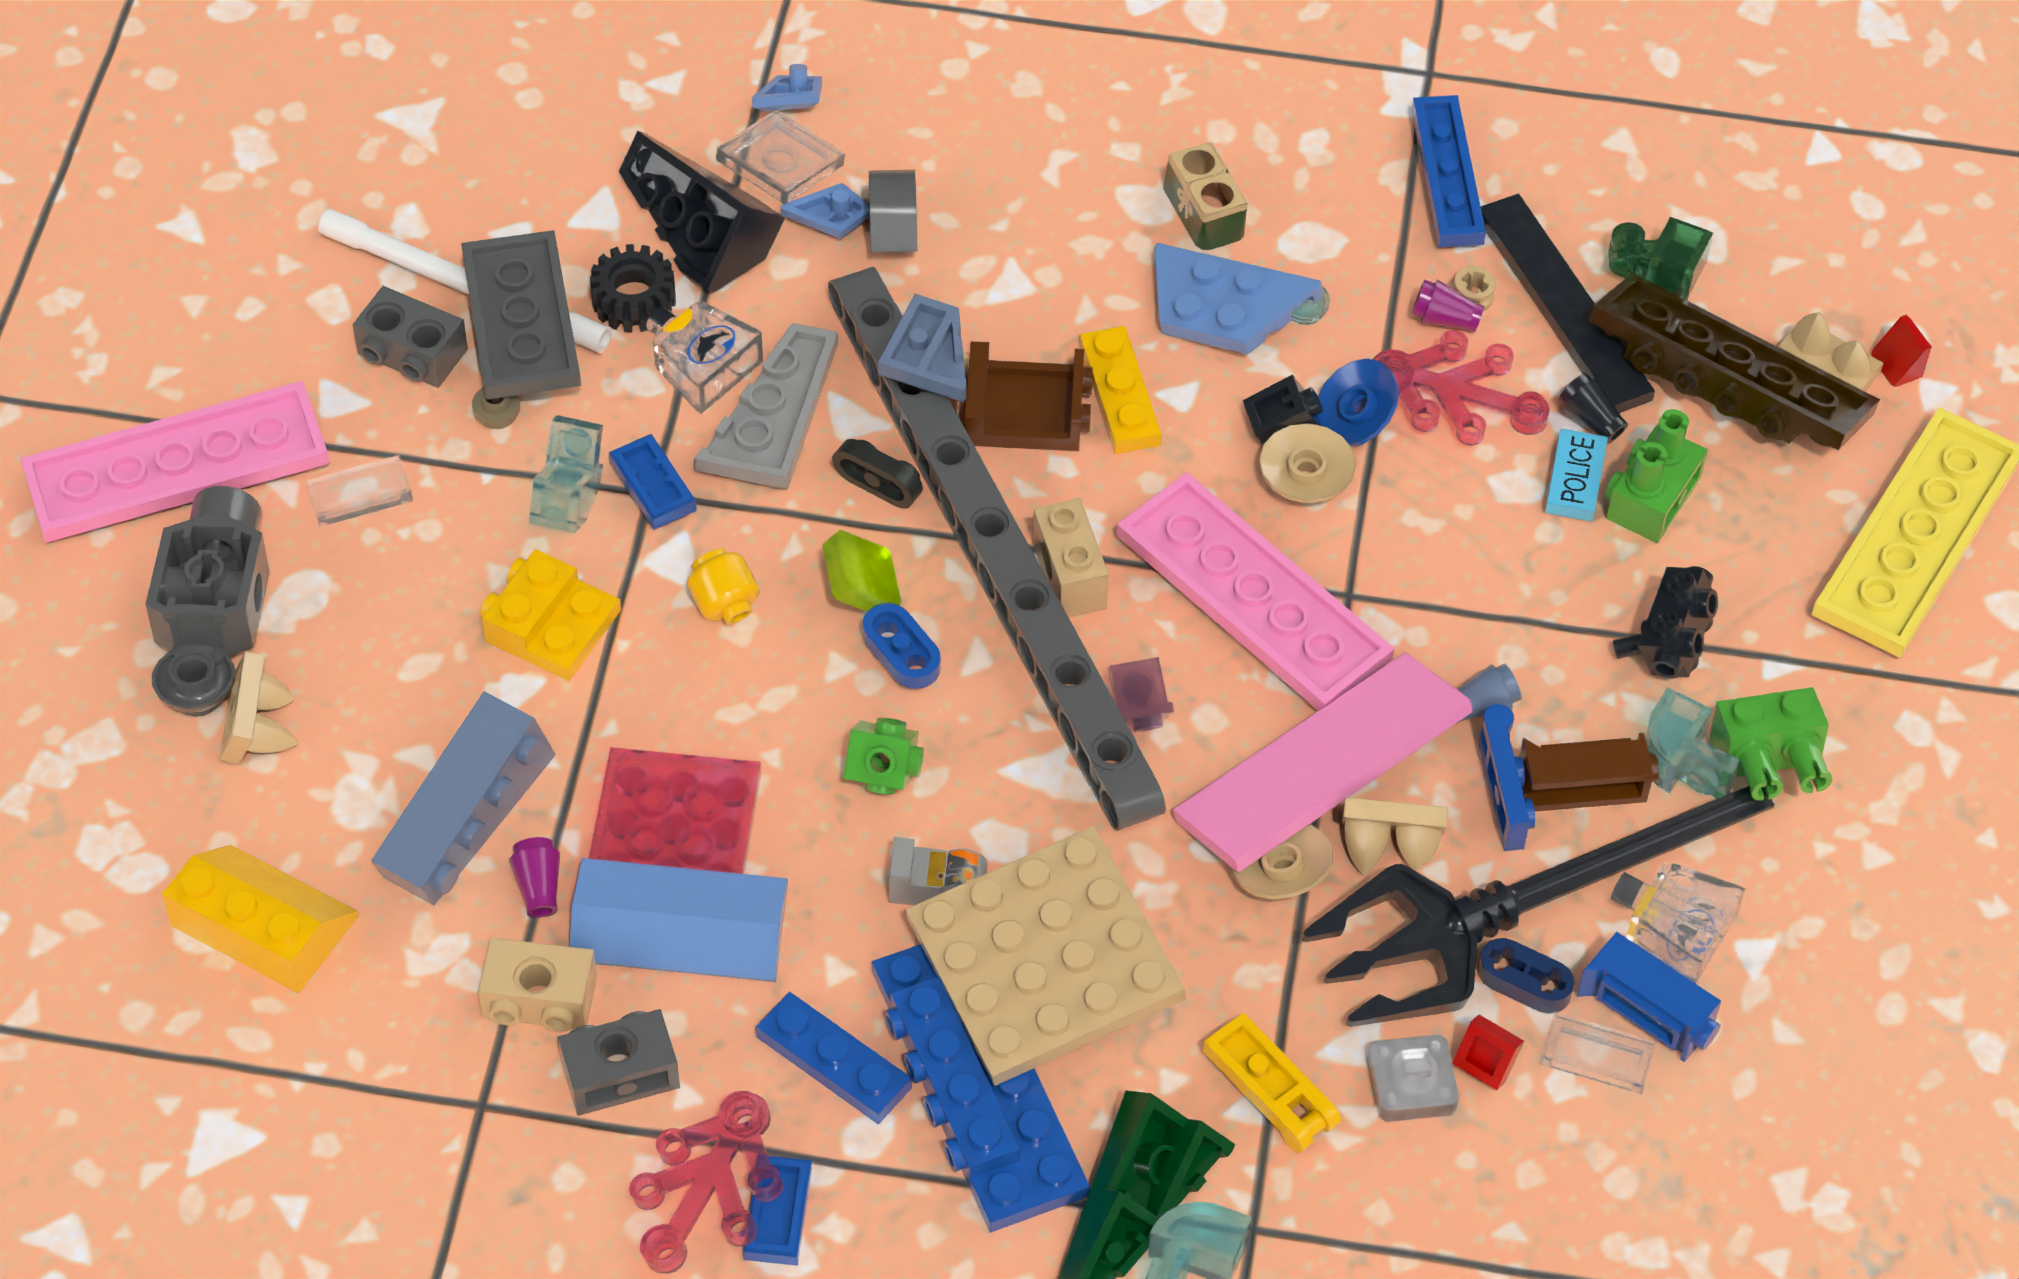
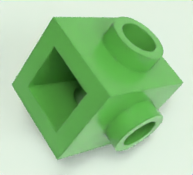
(868, 763)

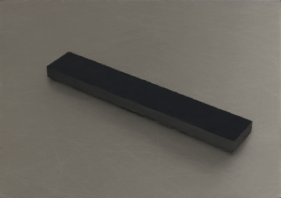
(1563, 300)

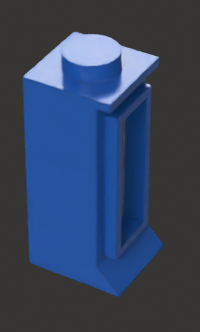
(1652, 996)

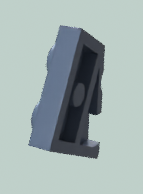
(927, 349)

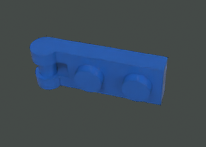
(1505, 777)

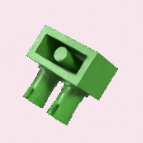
(1657, 479)
(1774, 735)

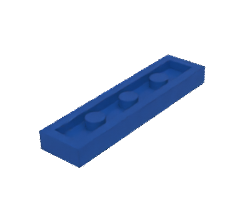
(1448, 171)

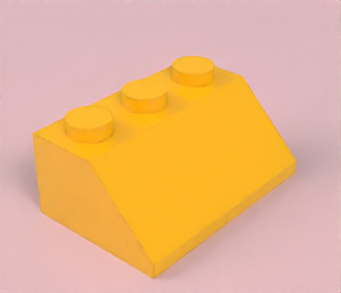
(256, 914)

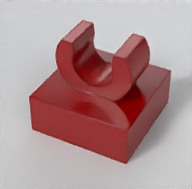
(1488, 1052)

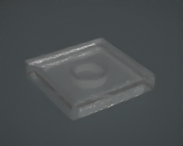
(780, 156)

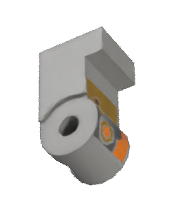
(927, 872)

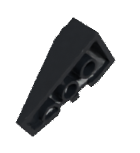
(703, 217)

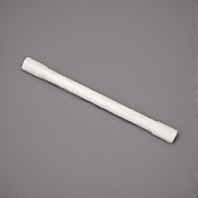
(360, 236)

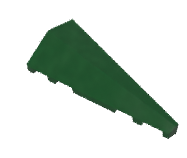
(1144, 1172)

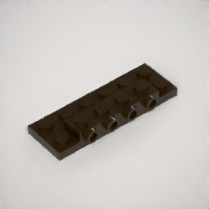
(1730, 366)

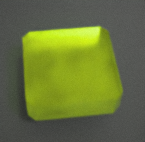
(860, 571)

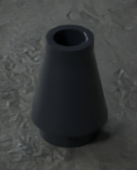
(1591, 406)

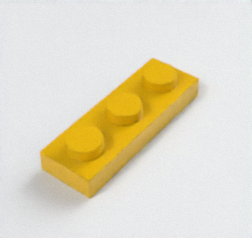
(1120, 390)

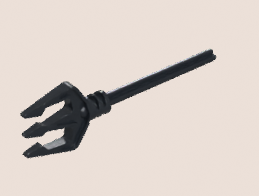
(1451, 927)

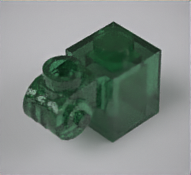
(1670, 261)

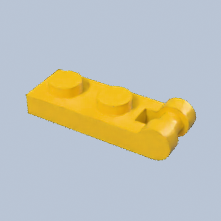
(1271, 1081)

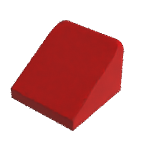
(1902, 352)

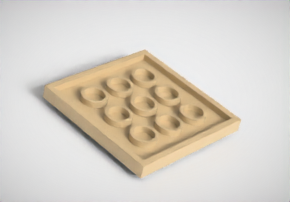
(1045, 955)

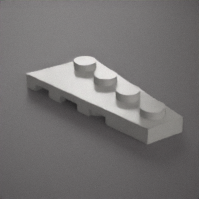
(774, 413)

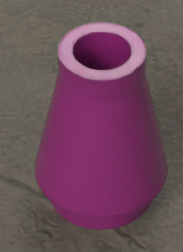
(1446, 307)
(537, 873)

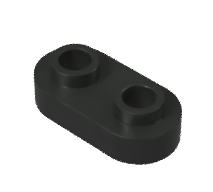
(878, 473)

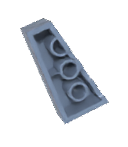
(464, 798)

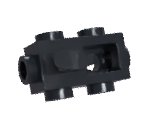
(1676, 623)

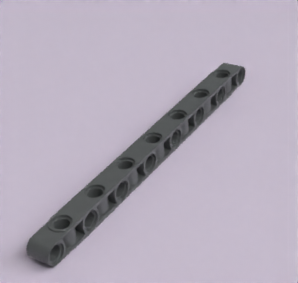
(1004, 565)

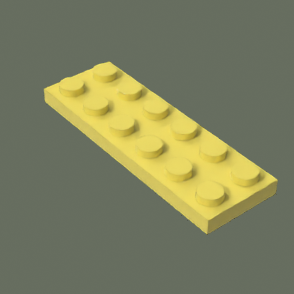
(1918, 532)

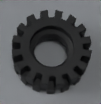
(629, 268)

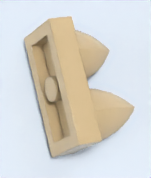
(1845, 360)
(243, 726)
(1369, 828)

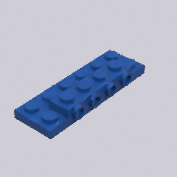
(997, 1134)

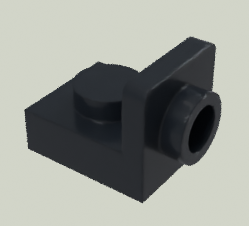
(1282, 406)

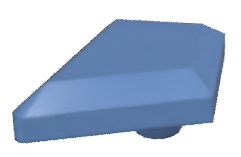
(789, 91)
(831, 210)

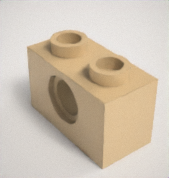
(1071, 557)
(517, 966)

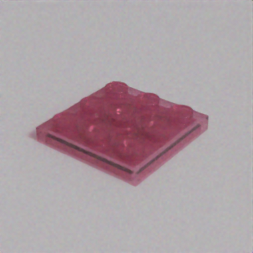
(676, 810)

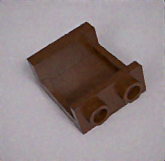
(1026, 402)

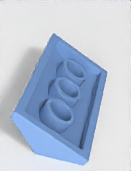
(679, 919)

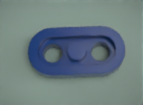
(905, 649)

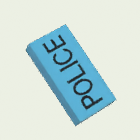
(1576, 475)

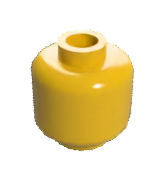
(723, 586)

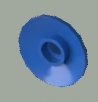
(1359, 400)

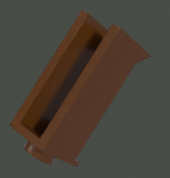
(1588, 773)

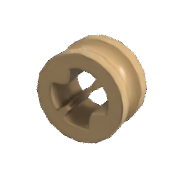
(1476, 277)

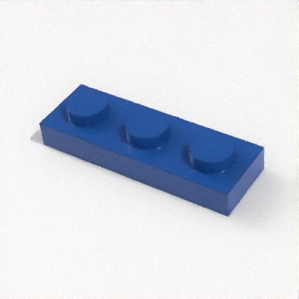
(834, 1057)

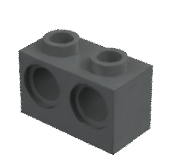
(410, 337)

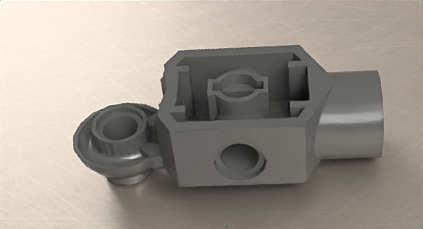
(207, 598)

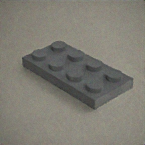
(520, 314)

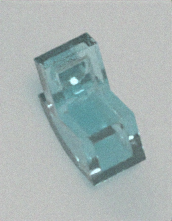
(571, 478)
(1677, 738)
(1198, 1240)

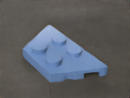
(1225, 299)

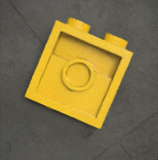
(548, 614)

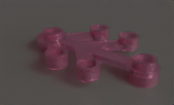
(1455, 386)
(706, 1175)

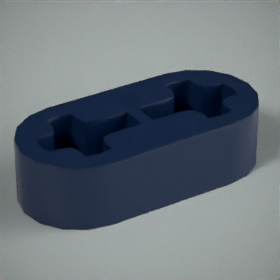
(1526, 975)

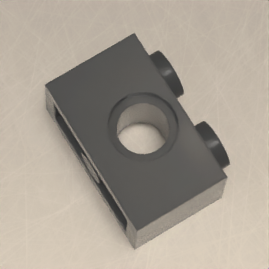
(605, 1083)

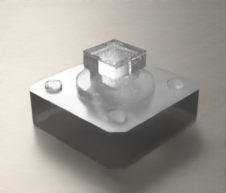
(1413, 1078)

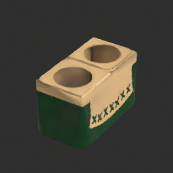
(1200, 167)

